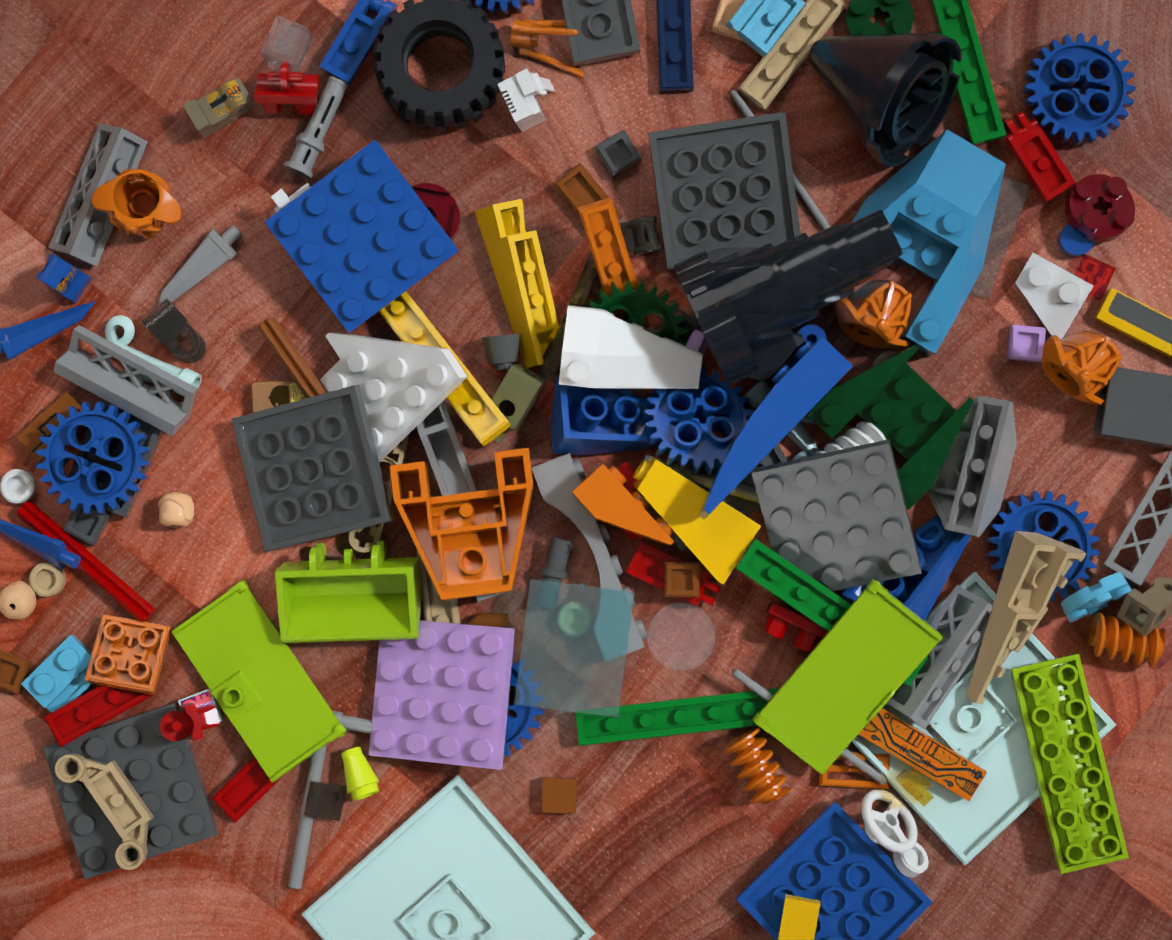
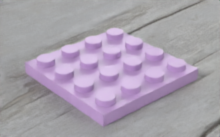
(444, 695)

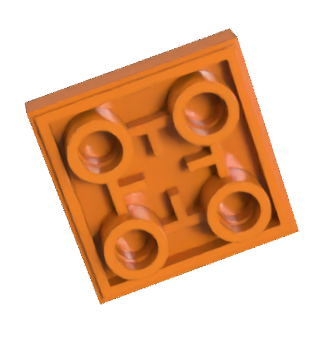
(128, 654)

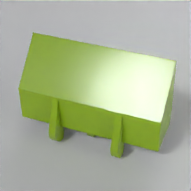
(349, 597)

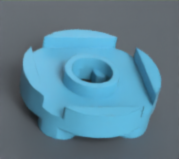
(1095, 597)

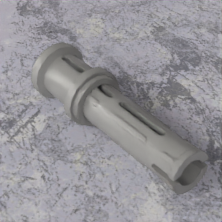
(311, 141)

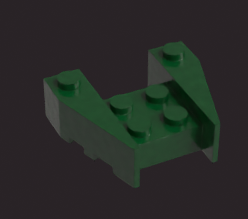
(905, 411)

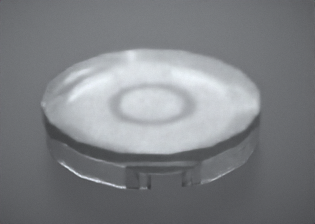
(681, 636)

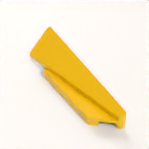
(520, 277)

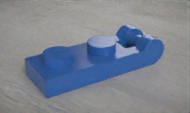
(356, 40)

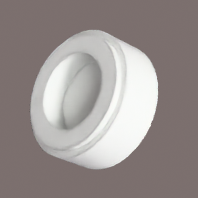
(18, 486)
(911, 862)

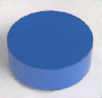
(1073, 242)

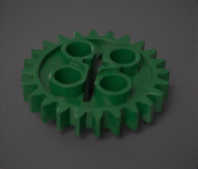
(642, 302)

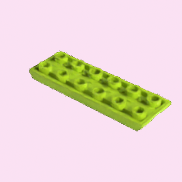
(1068, 763)

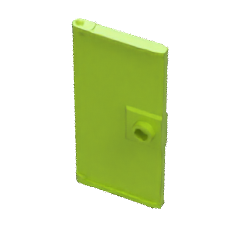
(848, 677)
(258, 681)

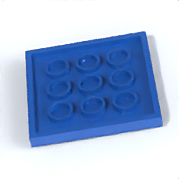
(361, 236)
(850, 876)

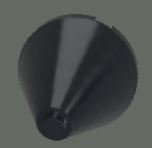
(889, 87)

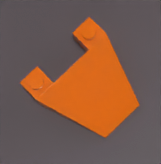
(469, 537)

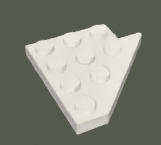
(397, 382)

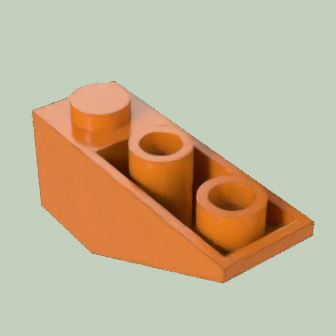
(613, 504)

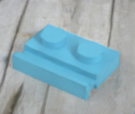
(763, 21)
(61, 675)

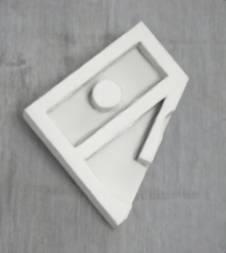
(1052, 293)

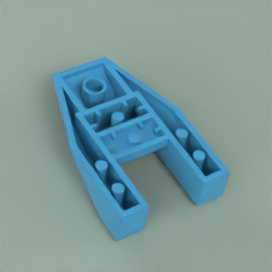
(943, 222)

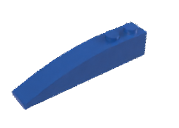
(781, 410)

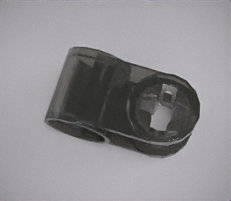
(635, 239)
(173, 329)

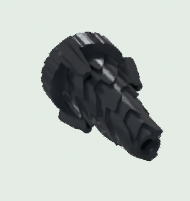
(758, 294)

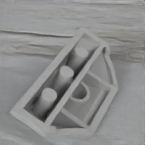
(976, 468)

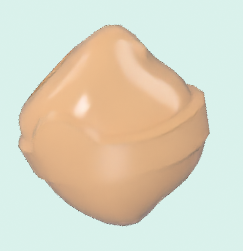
(176, 510)
(17, 600)

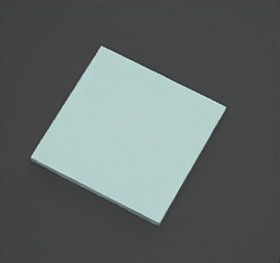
(985, 735)
(447, 878)

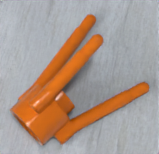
(528, 33)

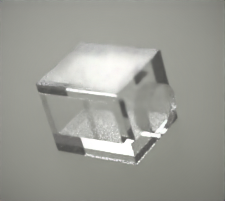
(286, 43)

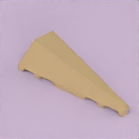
(1028, 580)

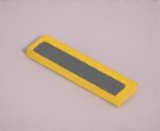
(1136, 321)

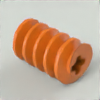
(1121, 637)
(757, 768)

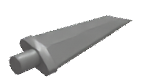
(208, 257)

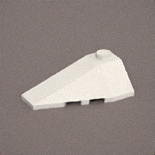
(618, 354)

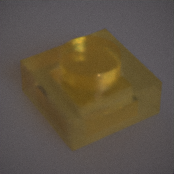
(916, 785)

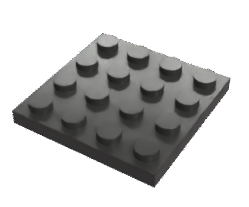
(724, 185)
(312, 468)
(840, 516)
(161, 774)

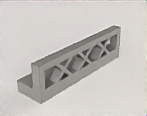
(88, 226)
(126, 387)
(1158, 538)
(952, 657)

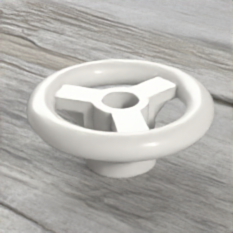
(884, 827)

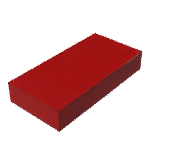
(244, 790)

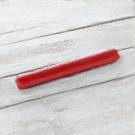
(89, 563)

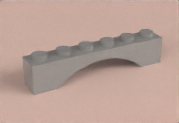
(447, 457)
(556, 482)

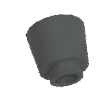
(502, 350)

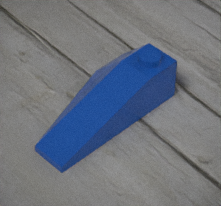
(599, 421)
(938, 555)

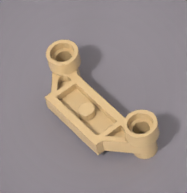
(117, 801)

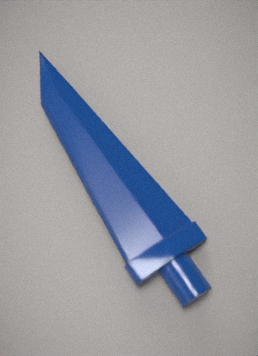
(26, 335)
(41, 545)

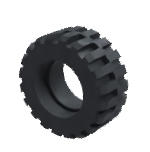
(430, 20)

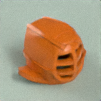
(137, 202)
(878, 310)
(1085, 362)

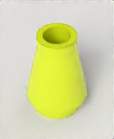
(359, 775)

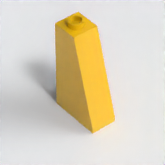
(714, 541)

